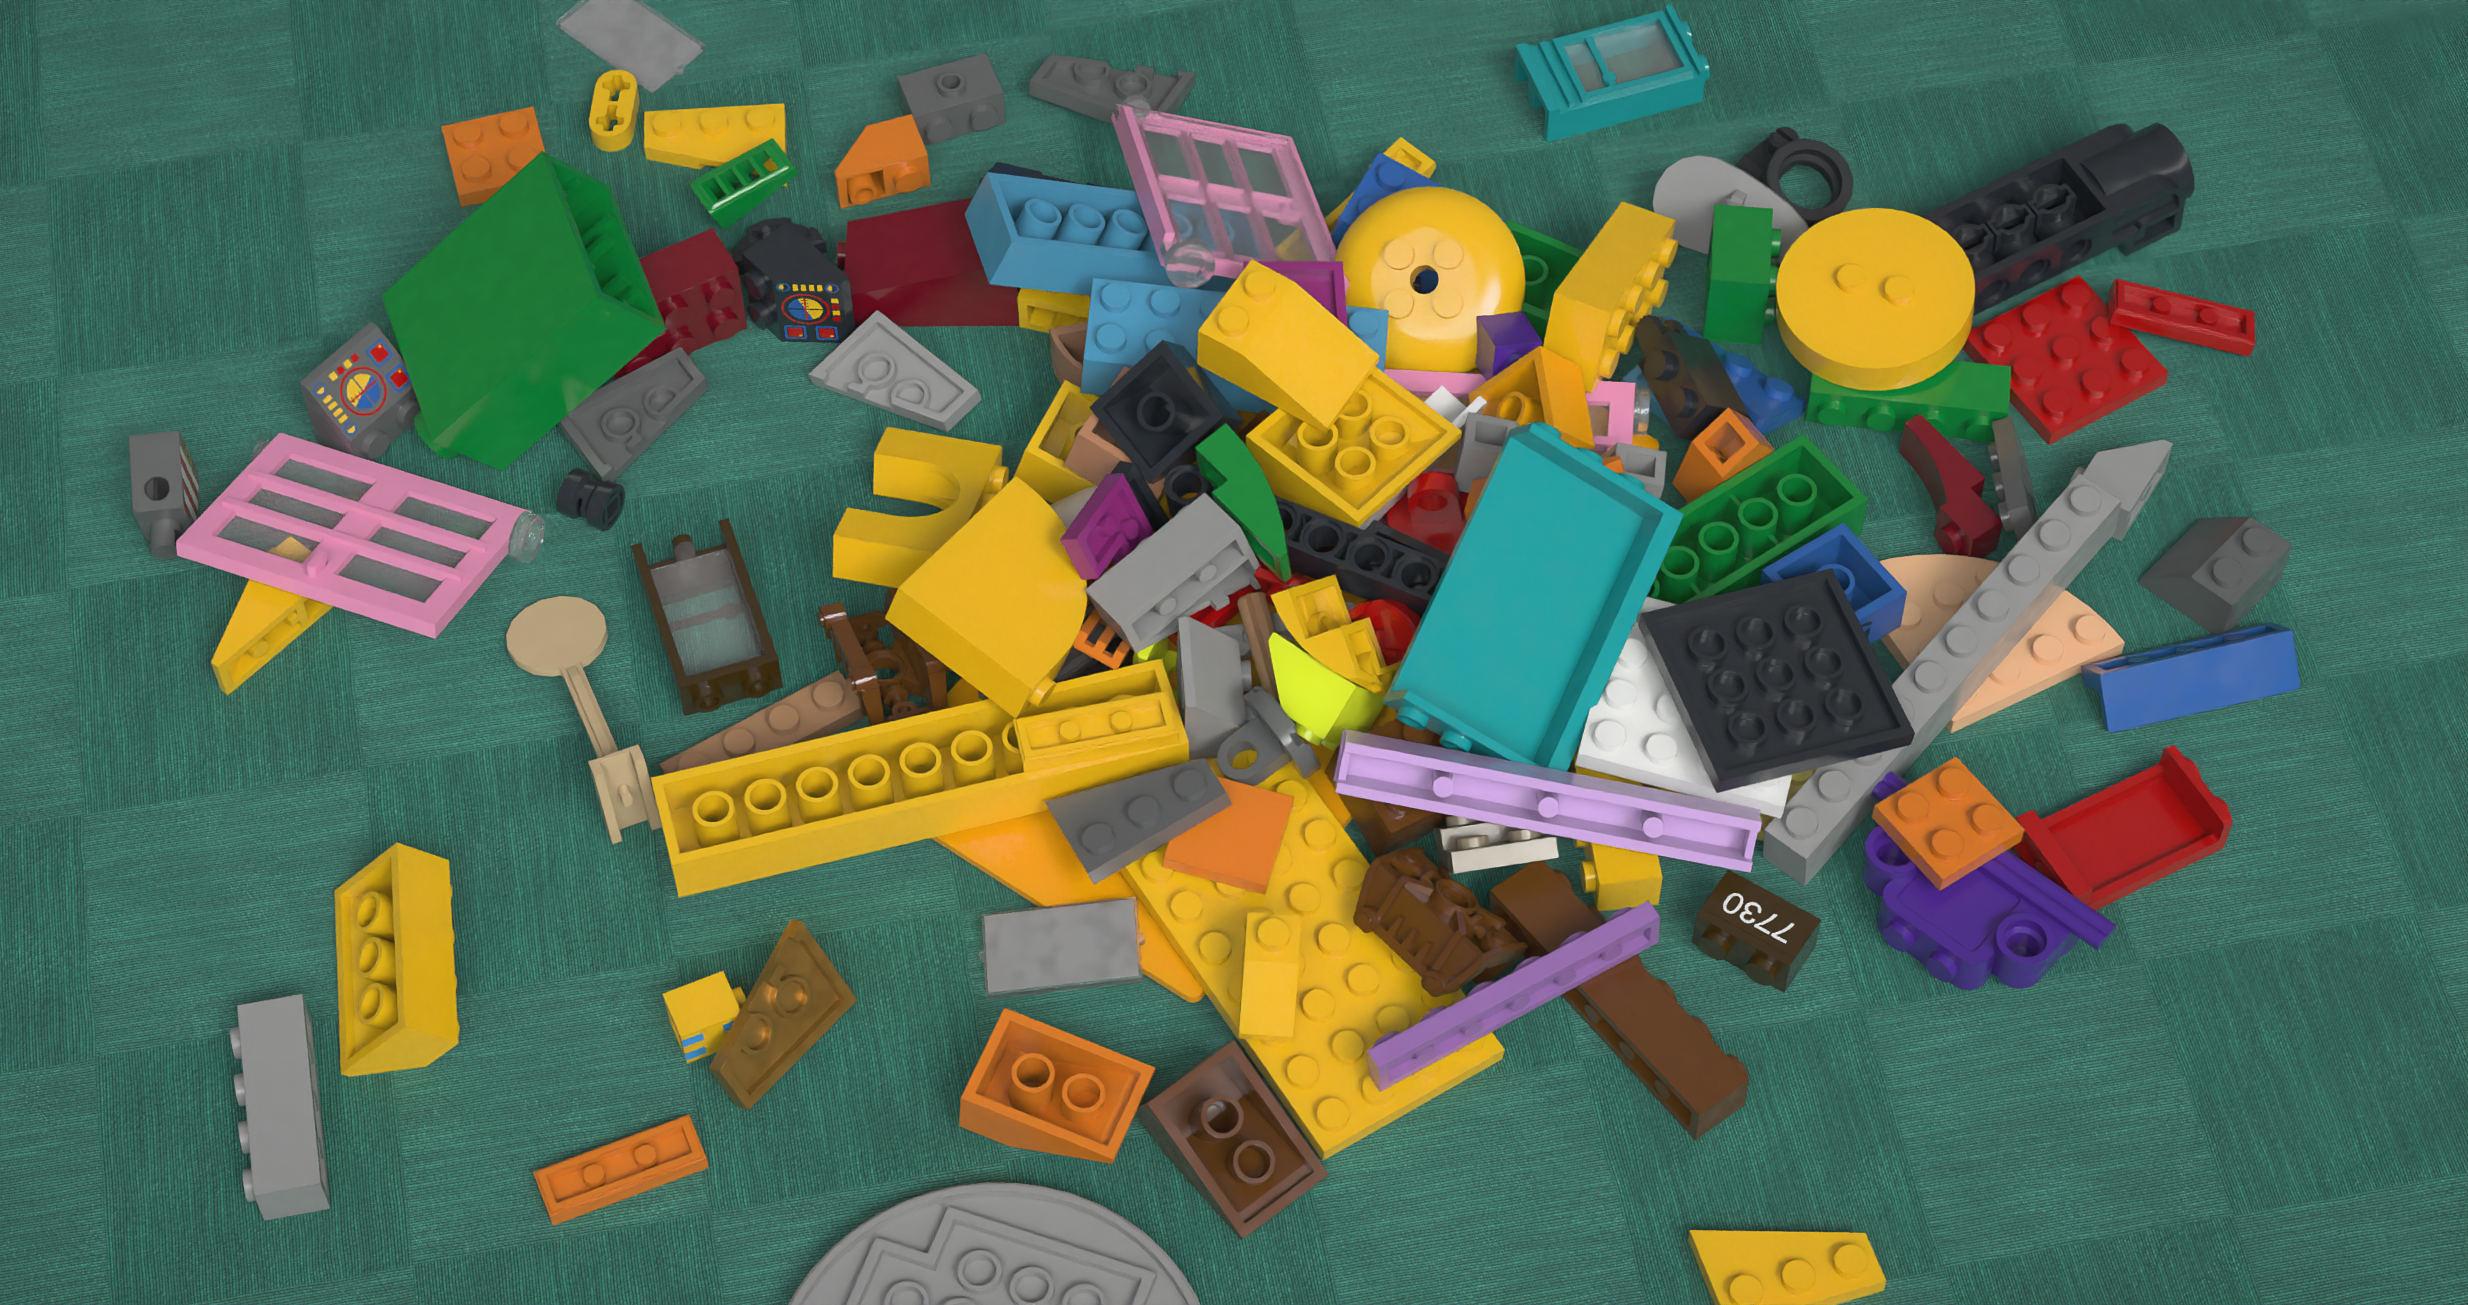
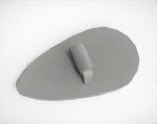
(1699, 181)

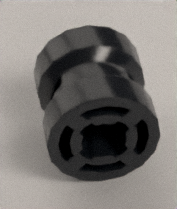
(590, 499)

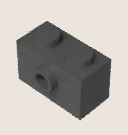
(948, 112)

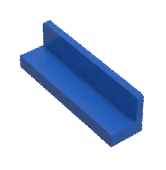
(2194, 676)

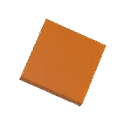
(1236, 843)

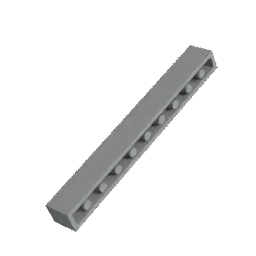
(1948, 673)

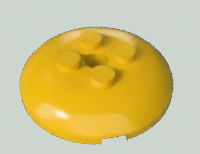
(1447, 234)

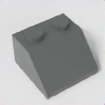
(2219, 570)

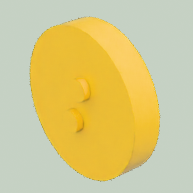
(1875, 299)

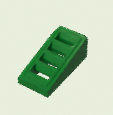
(741, 201)

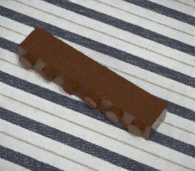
(1627, 1005)

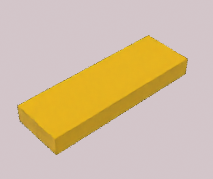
(1096, 731)

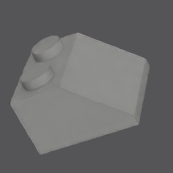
(1210, 686)

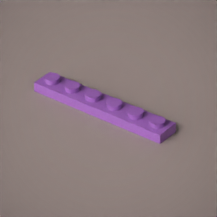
(1498, 1003)

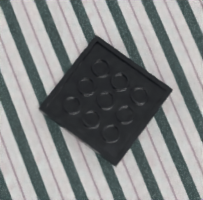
(1775, 680)

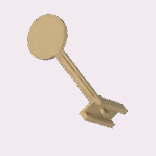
(559, 640)

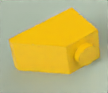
(1269, 976)

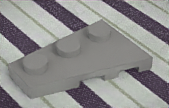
(896, 374)

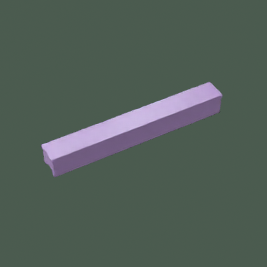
(1546, 800)

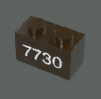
(1755, 931)

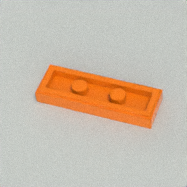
(620, 1169)

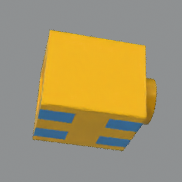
(703, 1014)

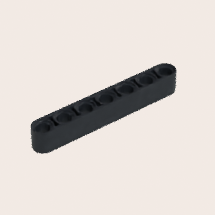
(1352, 549)

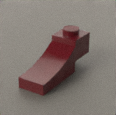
(1964, 520)

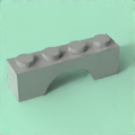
(1486, 434)

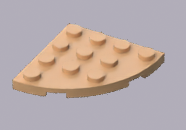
(2048, 654)

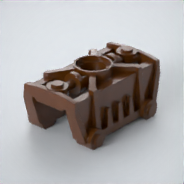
(916, 668)
(1434, 923)

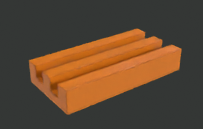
(1098, 650)

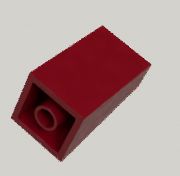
(922, 270)

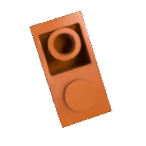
(883, 163)
(1720, 453)

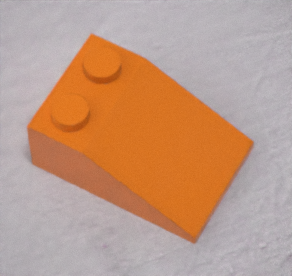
(1052, 1091)

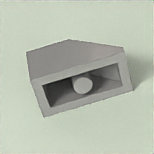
(2129, 475)

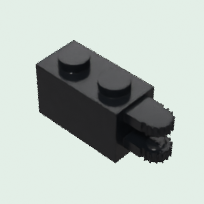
(1684, 376)

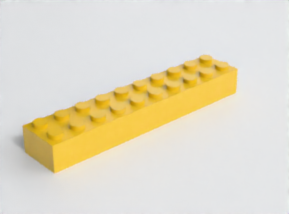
(884, 786)

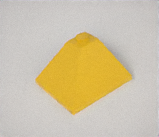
(1362, 460)

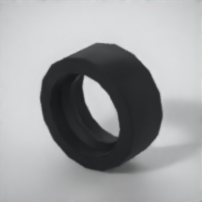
(1823, 160)

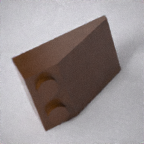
(1231, 1139)

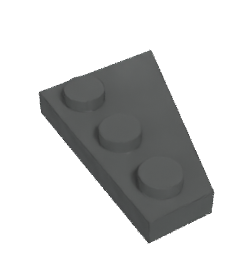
(1095, 89)
(632, 412)
(2012, 479)
(1137, 815)

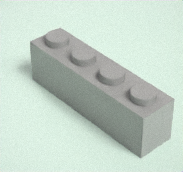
(281, 1108)

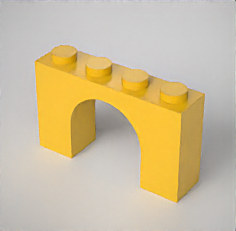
(925, 469)

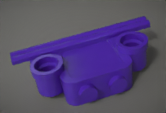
(1986, 923)

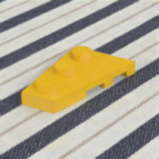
(712, 134)
(1786, 1267)

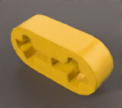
(605, 110)

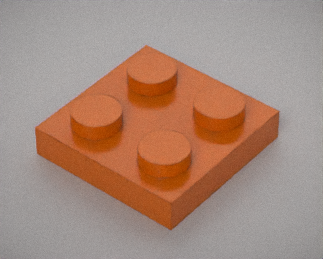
(490, 151)
(1948, 823)

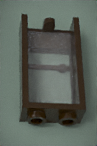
(709, 623)

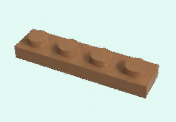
(801, 717)

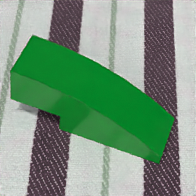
(1245, 496)

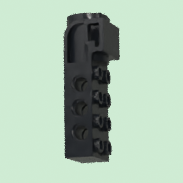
(2070, 208)

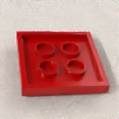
(2066, 359)

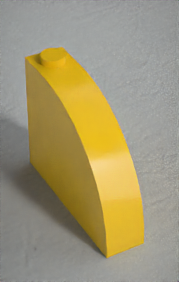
(999, 600)

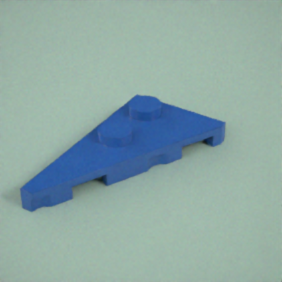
(1766, 399)

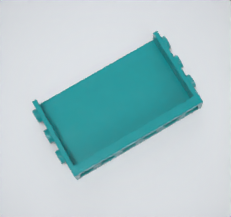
(1533, 603)

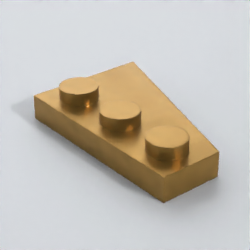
(782, 1017)

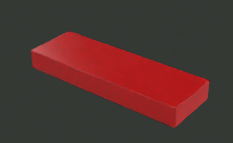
(2181, 317)

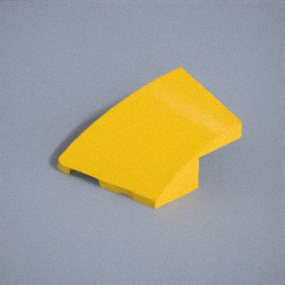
(1323, 627)

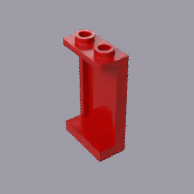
(2128, 832)

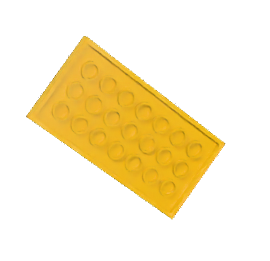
(1347, 979)

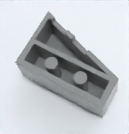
(1175, 574)

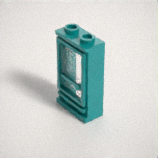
(1612, 73)

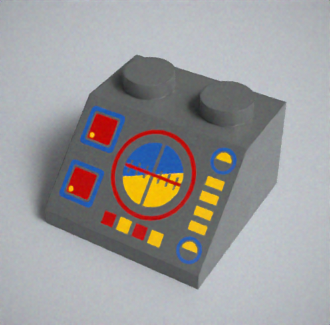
(361, 396)

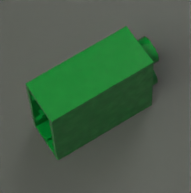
(521, 313)

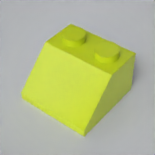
(1318, 697)

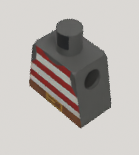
(163, 489)

